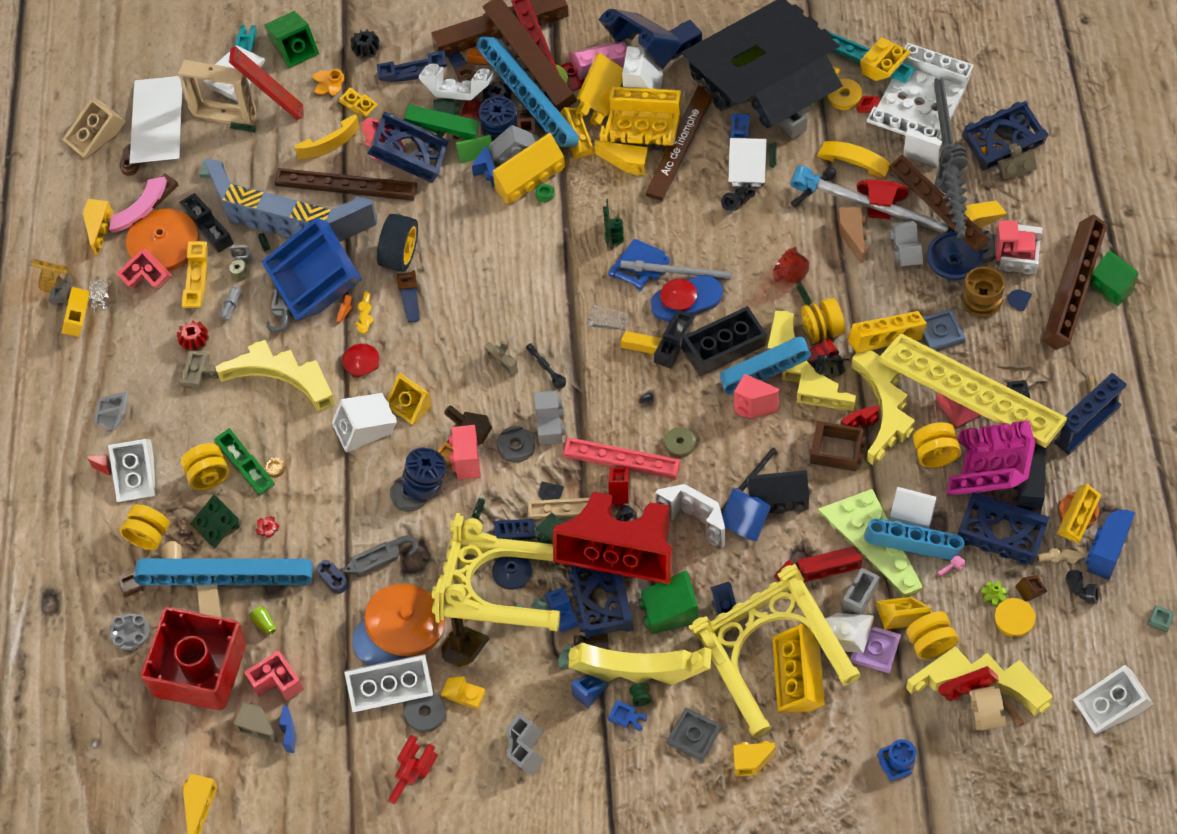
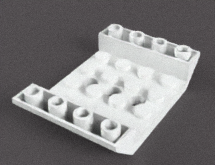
(904, 114)

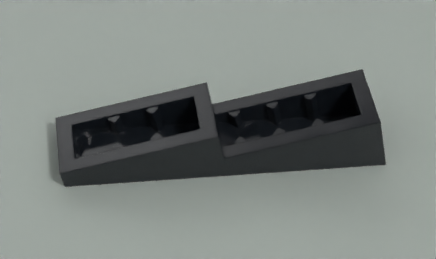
(206, 222)

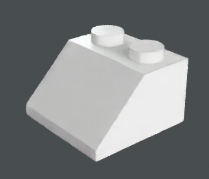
(912, 508)
(851, 630)

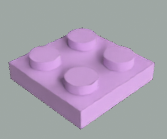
(879, 650)

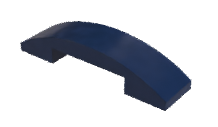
(411, 70)

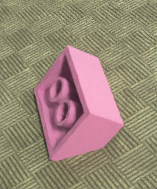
(583, 58)

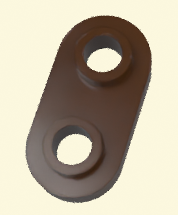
(129, 169)

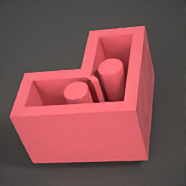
(1013, 243)
(143, 266)
(465, 452)
(274, 672)

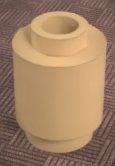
(171, 550)

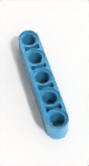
(767, 363)
(913, 539)

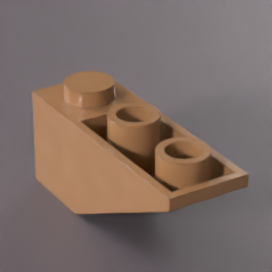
(851, 229)

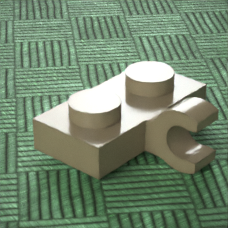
(1018, 162)
(499, 357)
(196, 368)

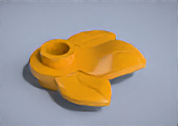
(327, 82)

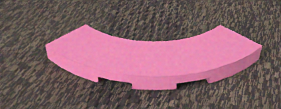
(141, 208)

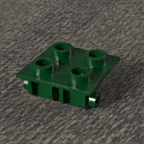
(613, 228)
(215, 521)

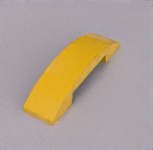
(330, 142)
(855, 155)
(196, 275)

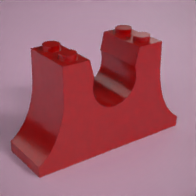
(616, 546)

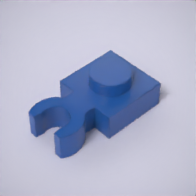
(625, 714)

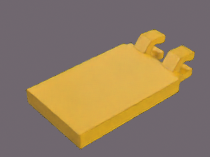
(597, 88)

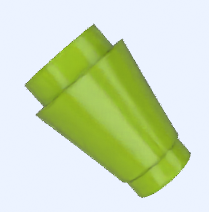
(262, 620)

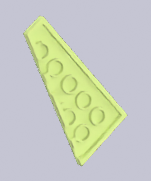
(851, 520)

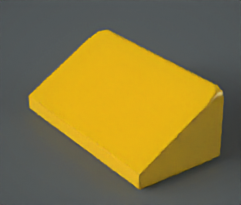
(640, 342)

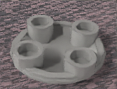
(129, 631)

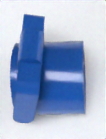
(900, 759)

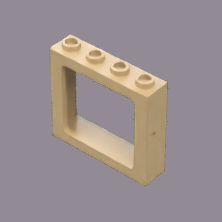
(212, 110)

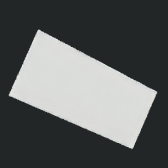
(156, 119)

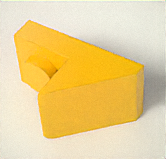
(463, 693)

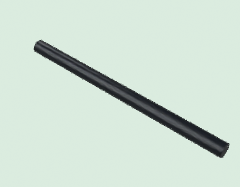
(758, 468)

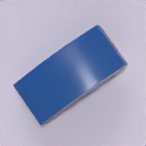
(740, 126)
(560, 602)
(287, 725)

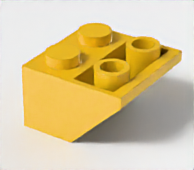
(883, 59)

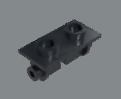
(832, 365)

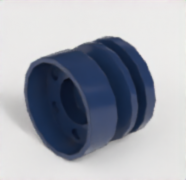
(497, 115)
(423, 473)

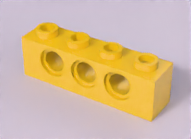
(883, 331)

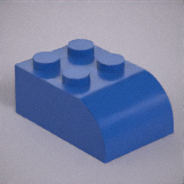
(1109, 543)

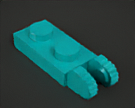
(246, 40)

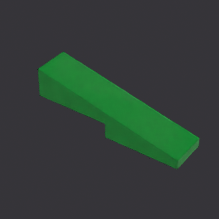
(436, 120)
(244, 461)

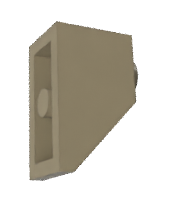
(253, 722)

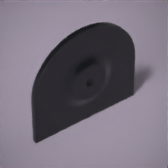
(550, 491)

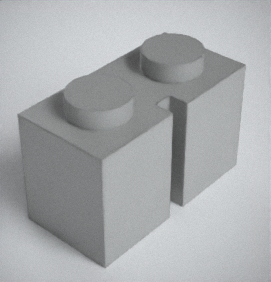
(864, 588)

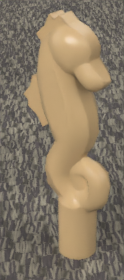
(1071, 555)

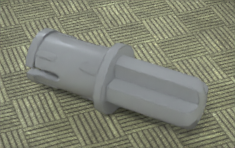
(230, 303)

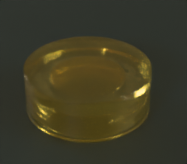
(274, 467)

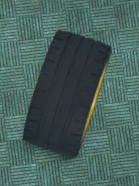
(397, 242)

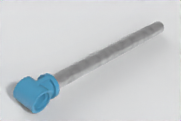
(804, 178)

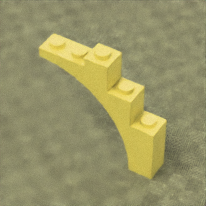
(282, 366)
(891, 400)

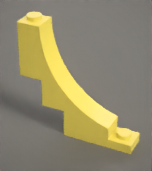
(813, 388)
(639, 667)
(1014, 681)

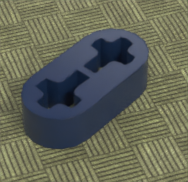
(329, 579)

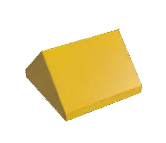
(408, 399)
(901, 612)

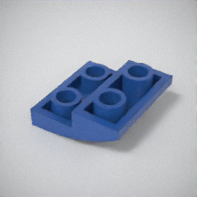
(745, 514)

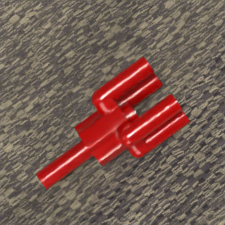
(412, 767)

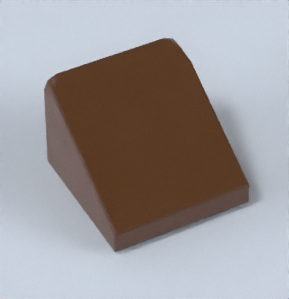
(1030, 587)

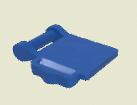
(644, 252)

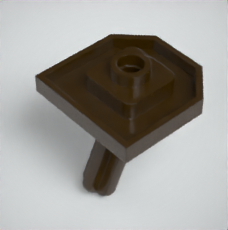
(481, 422)
(462, 644)

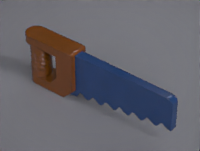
(461, 66)
(409, 295)

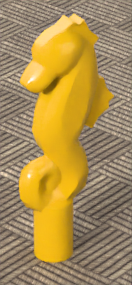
(365, 319)

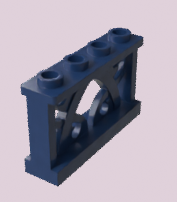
(1000, 118)
(422, 139)
(1090, 413)
(1008, 546)
(620, 613)

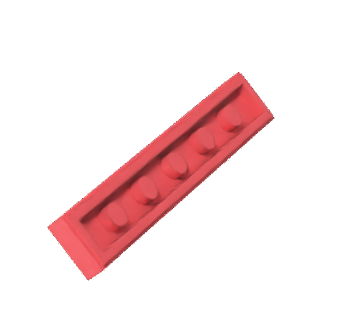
(621, 458)

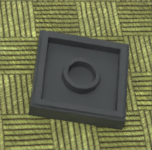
(694, 734)

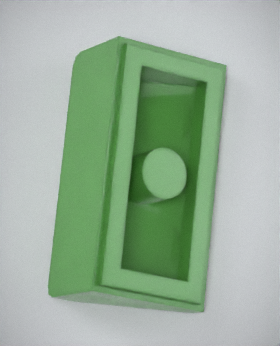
(471, 148)

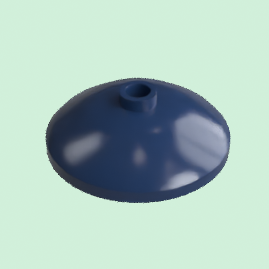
(948, 249)

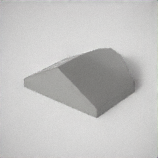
(111, 410)

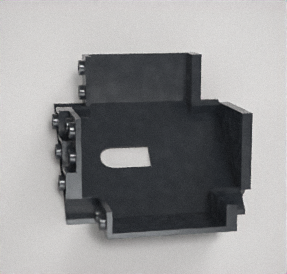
(779, 82)

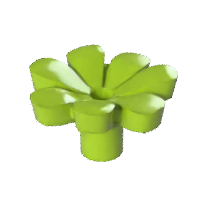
(994, 593)

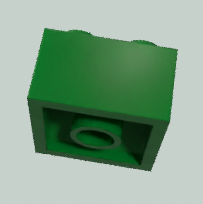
(1114, 278)

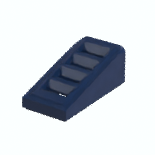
(508, 524)

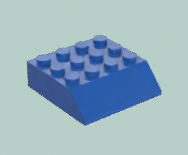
(311, 270)

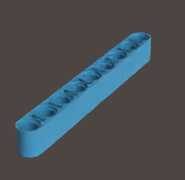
(527, 91)
(223, 572)

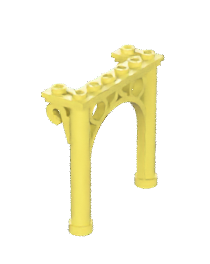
(451, 598)
(707, 631)

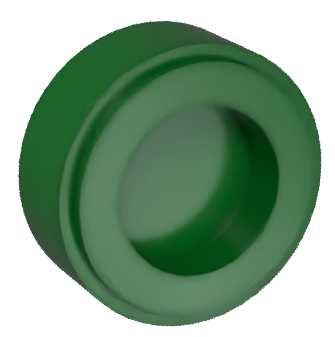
(544, 193)

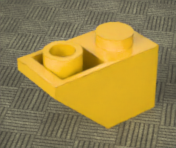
(752, 757)

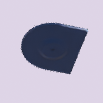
(1019, 299)

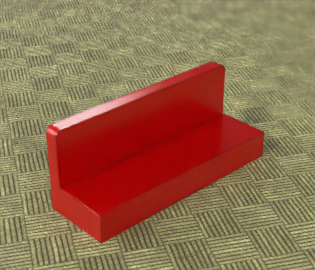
(830, 564)

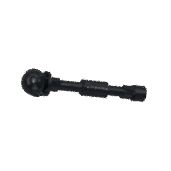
(828, 174)
(558, 380)

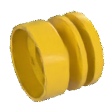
(823, 320)

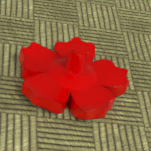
(267, 526)

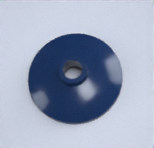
(513, 578)

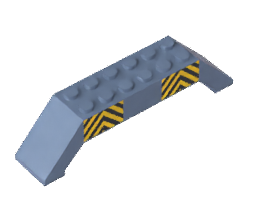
(283, 214)

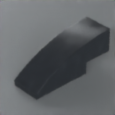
(672, 339)

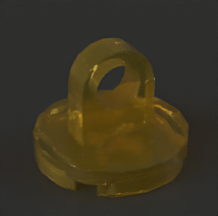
(47, 273)

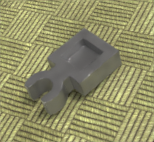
(60, 292)

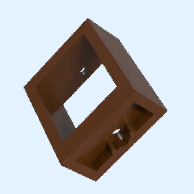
(841, 432)

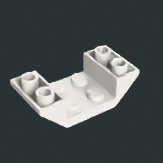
(433, 79)
(695, 504)

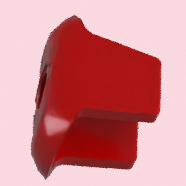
(882, 194)

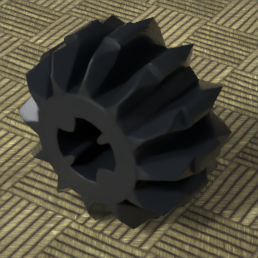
(365, 43)
(497, 89)

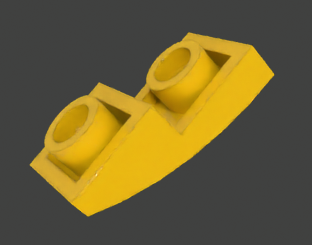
(359, 104)

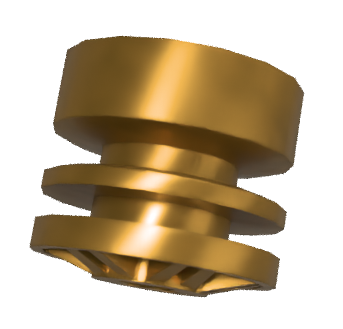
(983, 292)

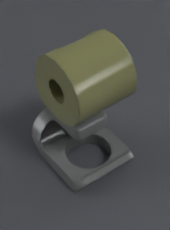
(238, 267)

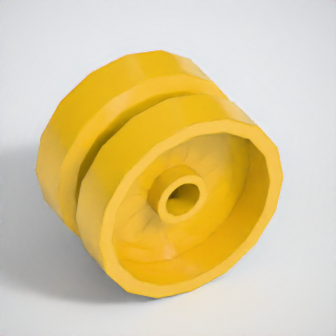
(936, 445)
(204, 466)
(144, 527)
(932, 635)

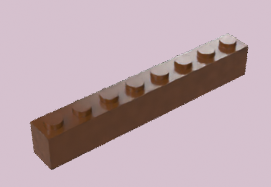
(466, 34)
(529, 53)
(1074, 282)

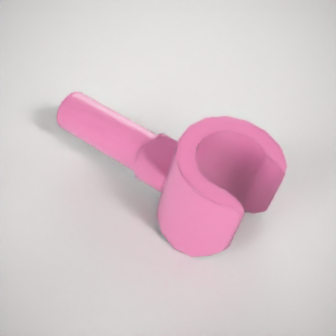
(956, 562)

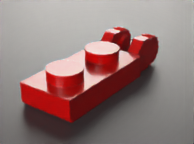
(963, 684)

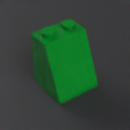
(292, 38)
(669, 604)

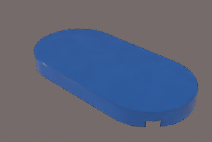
(708, 296)

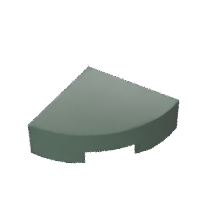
(563, 661)

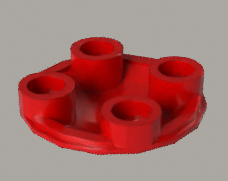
(678, 294)
(360, 359)

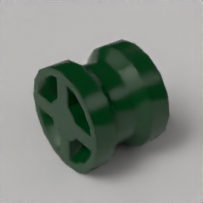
(640, 694)

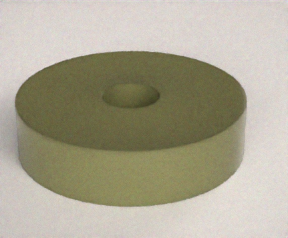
(680, 434)

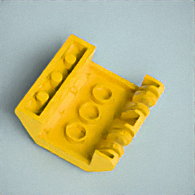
(643, 116)

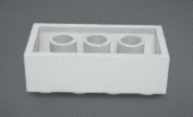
(388, 682)

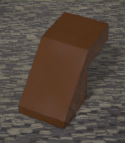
(526, 121)

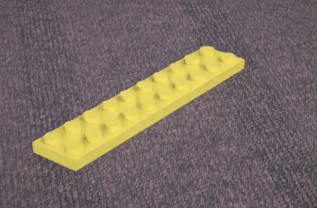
(971, 388)

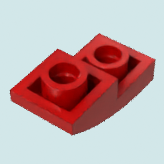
(864, 417)

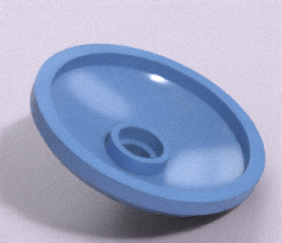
(367, 650)

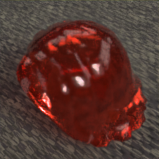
(791, 267)

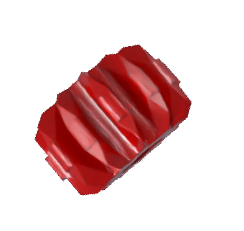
(192, 336)

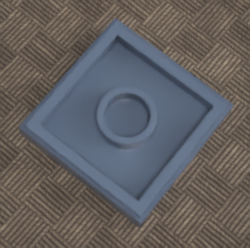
(942, 331)

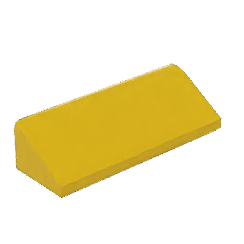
(584, 145)
(1079, 513)

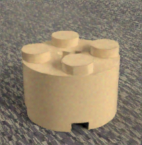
(987, 708)

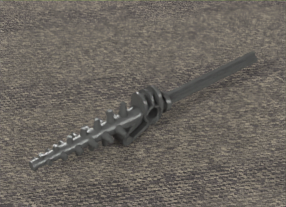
(951, 161)

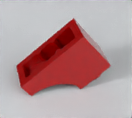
(619, 485)

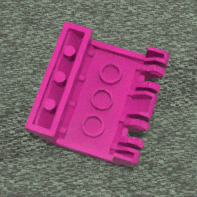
(994, 458)

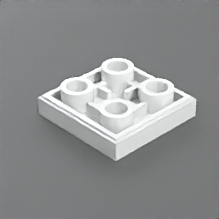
(922, 148)

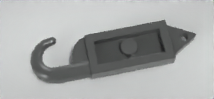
(280, 310)
(379, 556)

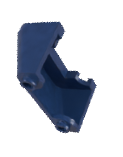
(654, 38)

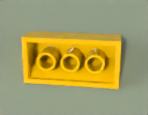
(528, 169)
(798, 670)

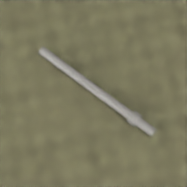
(639, 266)

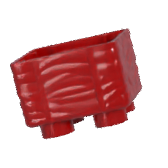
(194, 658)

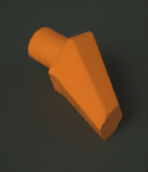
(344, 308)

